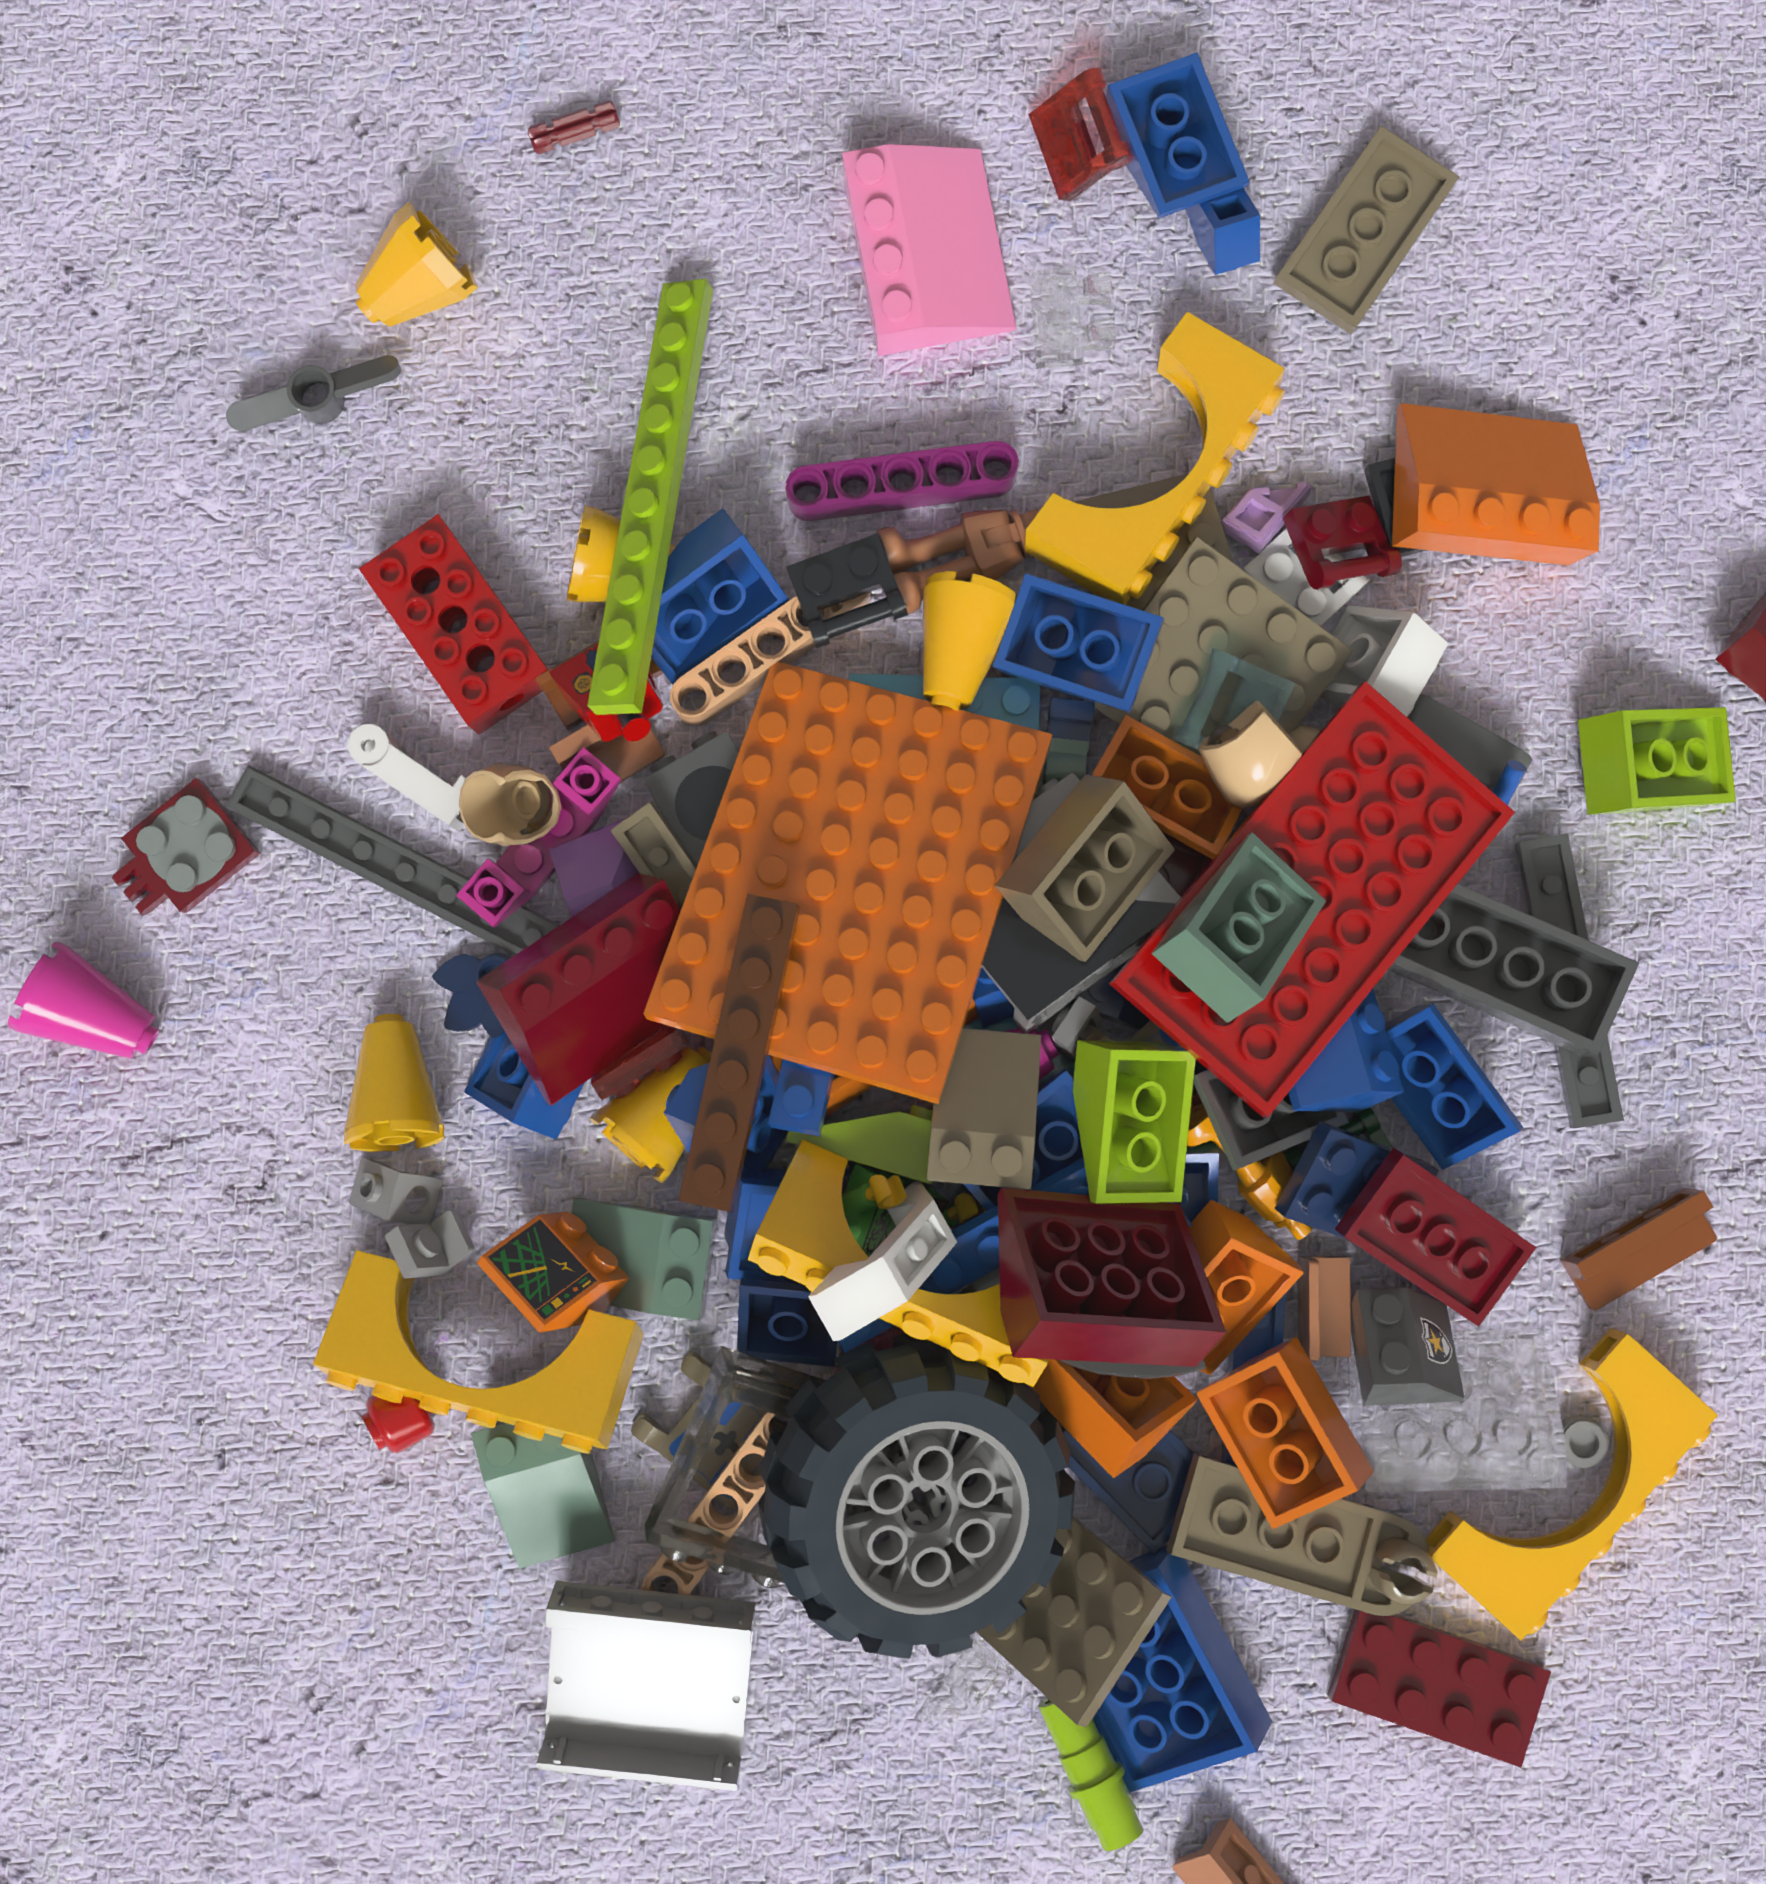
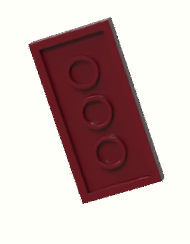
(1435, 1237)
(1440, 1685)

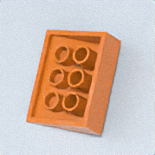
(1493, 486)

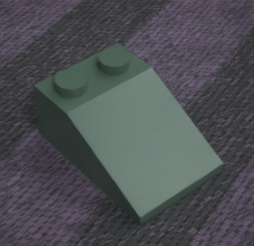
(1240, 929)
(660, 1252)
(542, 1494)

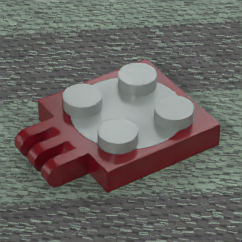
(184, 851)

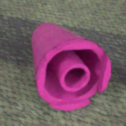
(81, 1007)

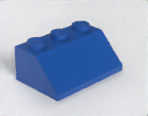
(1353, 1067)
(1445, 1089)
(509, 1090)
(764, 1141)

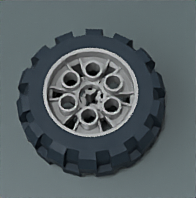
(959, 1566)

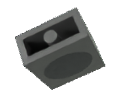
(693, 787)

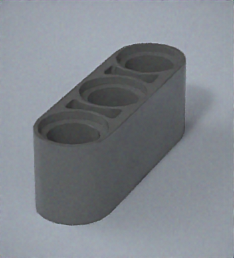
(1466, 741)

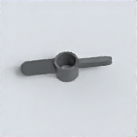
(287, 400)

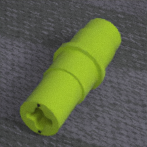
(1094, 1778)

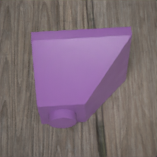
(591, 867)

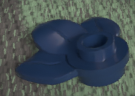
(468, 1005)

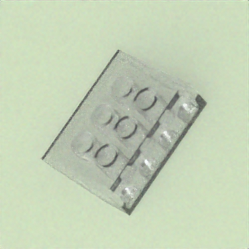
(1495, 1439)

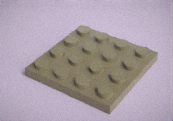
(1222, 607)

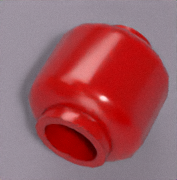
(397, 1424)

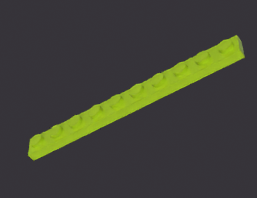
(650, 500)

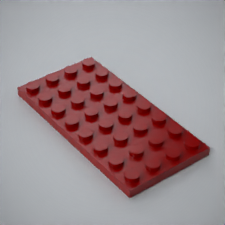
(1384, 837)

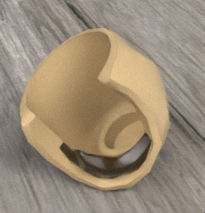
(1249, 756)
(508, 804)

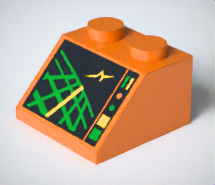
(554, 1271)

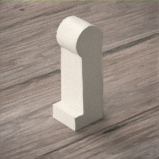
(381, 756)

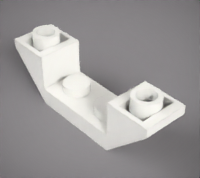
(871, 1288)

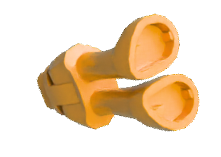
(1257, 1182)

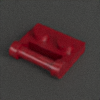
(1337, 529)

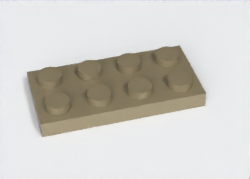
(1366, 230)

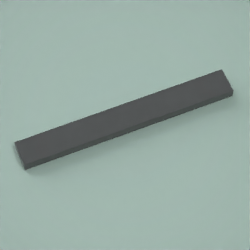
(376, 858)

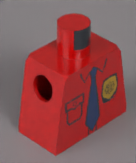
(575, 681)

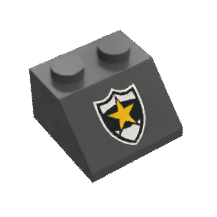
(1403, 1348)

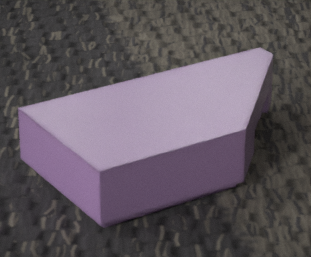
(1260, 514)

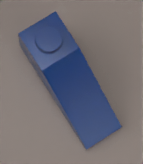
(1227, 231)

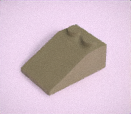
(987, 1112)

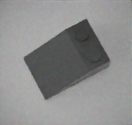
(1248, 1135)

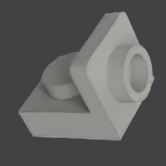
(1072, 1024)
(431, 1247)

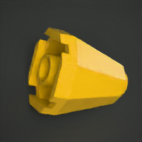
(411, 271)

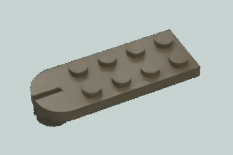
(1323, 1554)

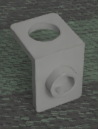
(384, 1192)

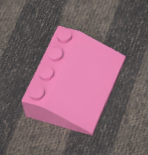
(926, 245)

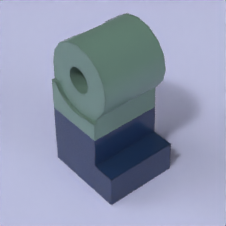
(1071, 729)

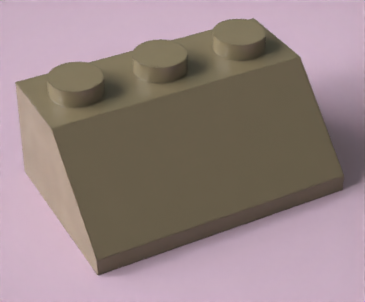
(1086, 865)

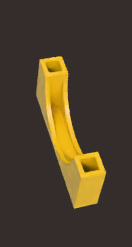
(1117, 547)
(809, 1236)
(569, 1399)
(1652, 1428)

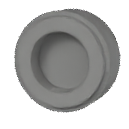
(1584, 1441)

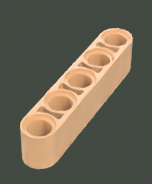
(746, 652)
(731, 1481)

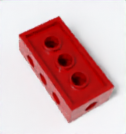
(426, 620)

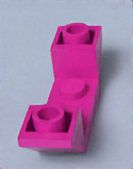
(523, 869)

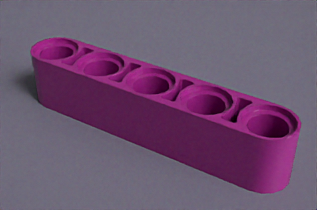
(920, 465)

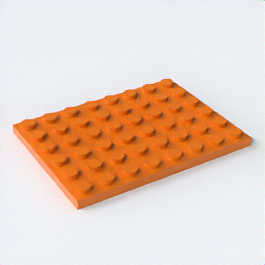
(890, 842)

